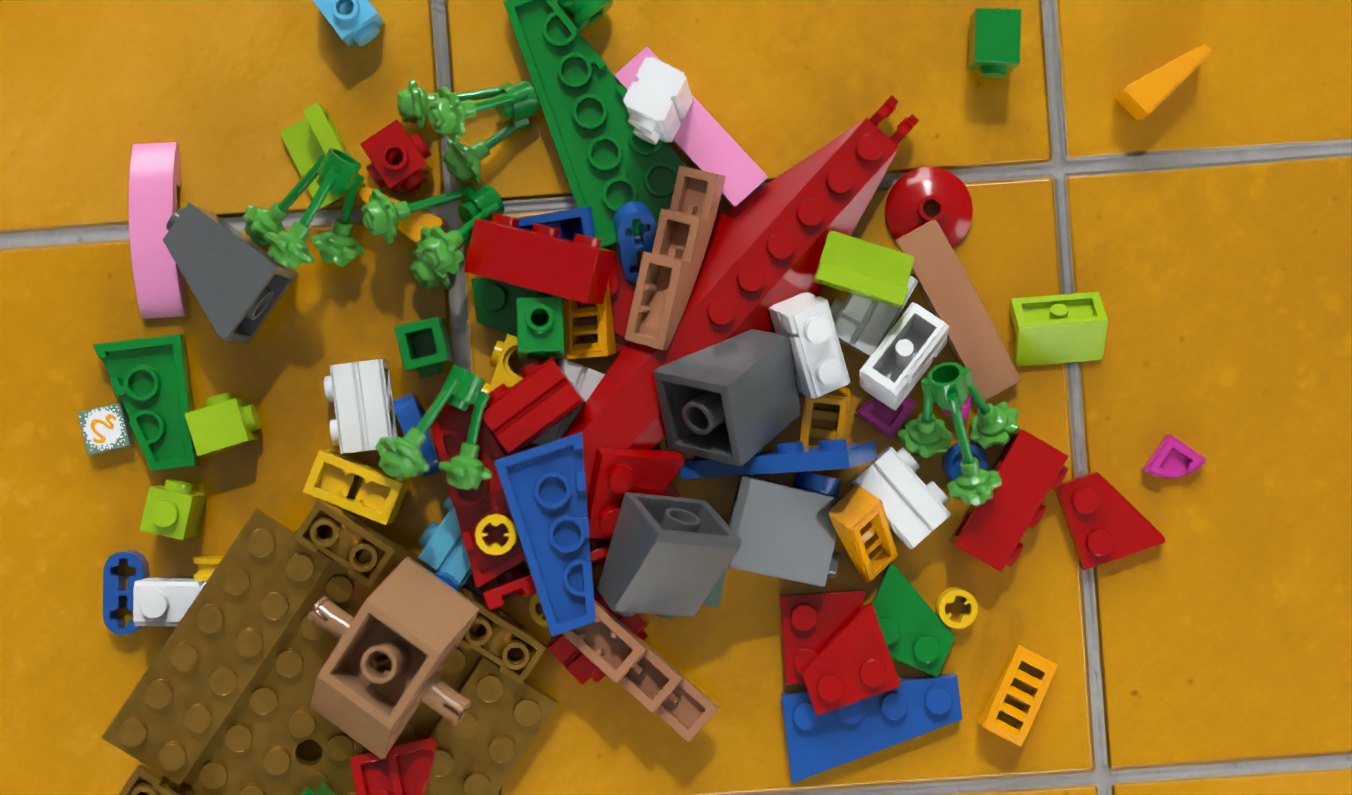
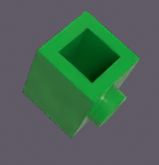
(994, 41)
(540, 326)
(425, 346)

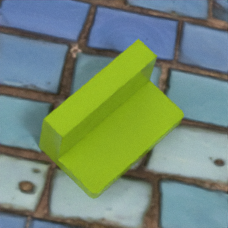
(310, 138)
(864, 269)
(1059, 328)

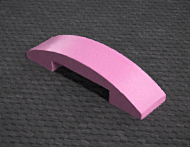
(152, 202)

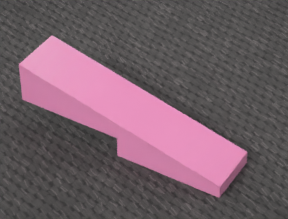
(707, 143)

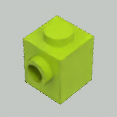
(223, 424)
(173, 510)

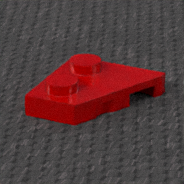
(621, 472)
(811, 622)

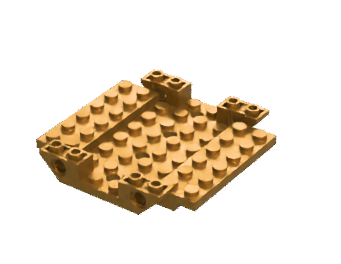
(243, 664)

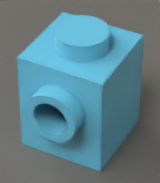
(352, 19)

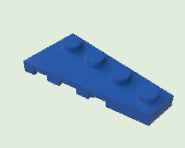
(786, 458)
(551, 518)
(866, 725)

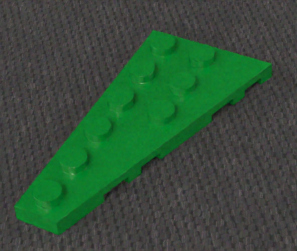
(590, 120)

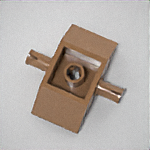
(419, 627)

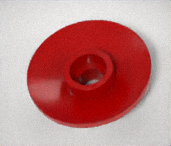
(924, 184)

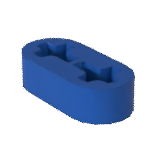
(627, 243)
(409, 414)
(115, 589)

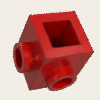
(385, 149)

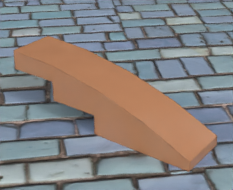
(676, 258)
(956, 302)
(643, 673)

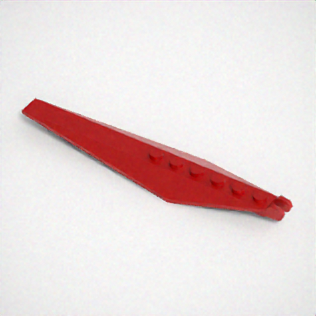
(753, 260)

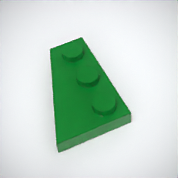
(156, 393)

